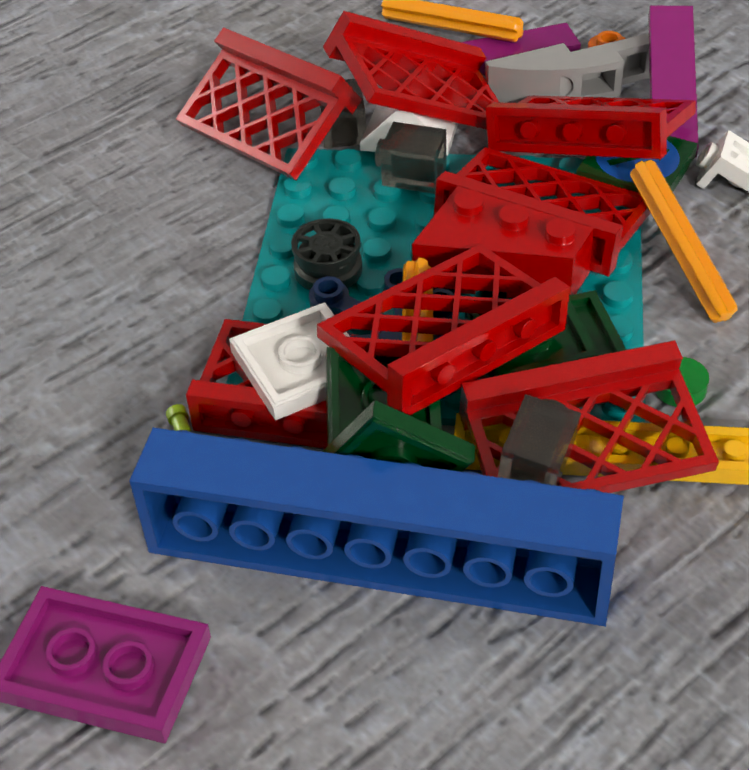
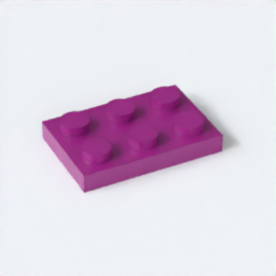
(102, 663)

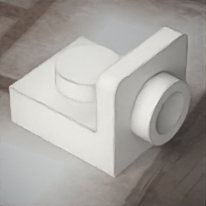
(725, 158)

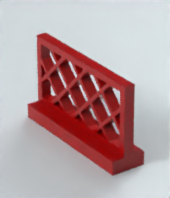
(413, 68)
(289, 74)
(586, 125)
(611, 226)
(467, 346)
(589, 382)
(239, 409)

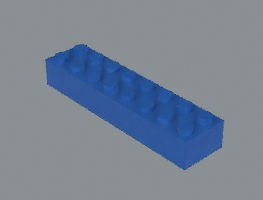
(380, 524)

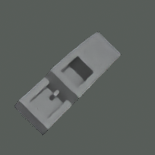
(579, 73)

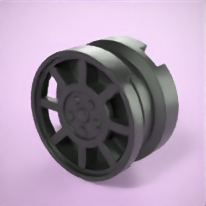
(327, 252)

